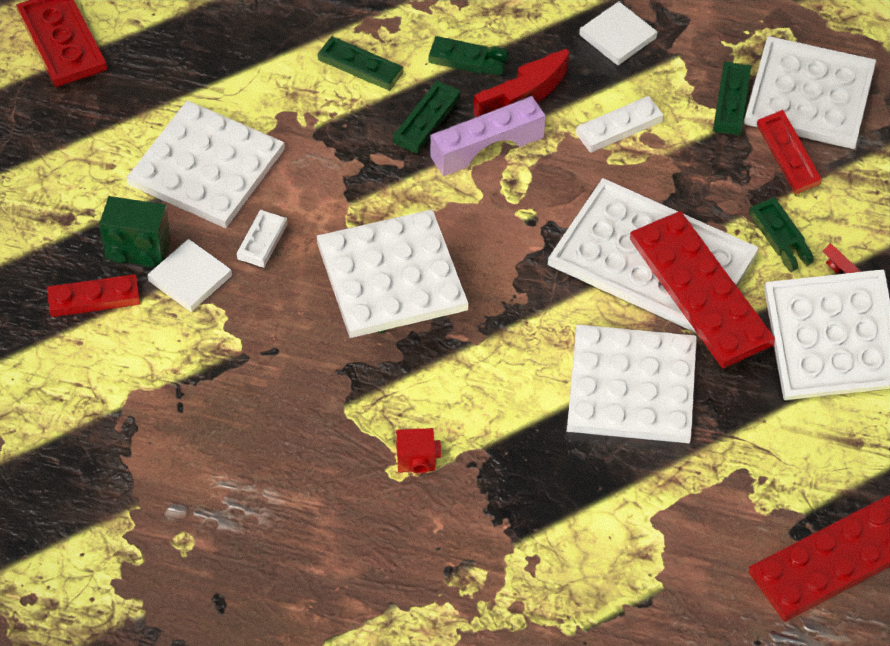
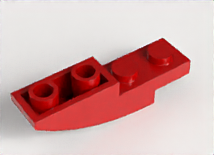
(533, 80)

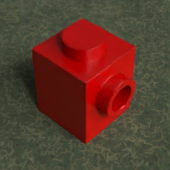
(417, 450)

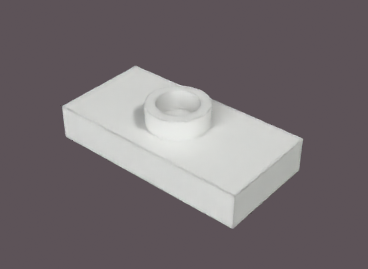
(262, 238)

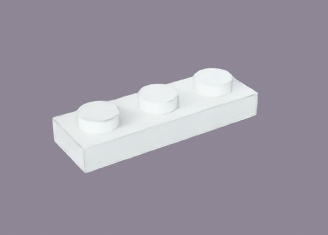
(619, 124)

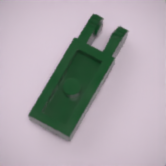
(467, 56)
(781, 233)

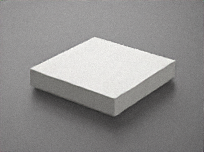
(618, 33)
(189, 275)

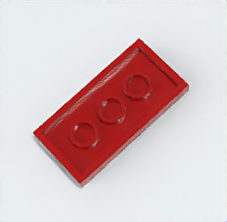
(61, 39)

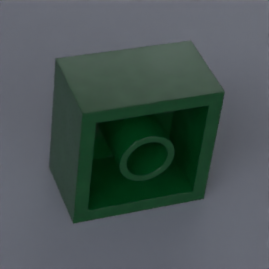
(135, 231)

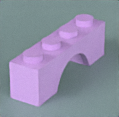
(458, 145)

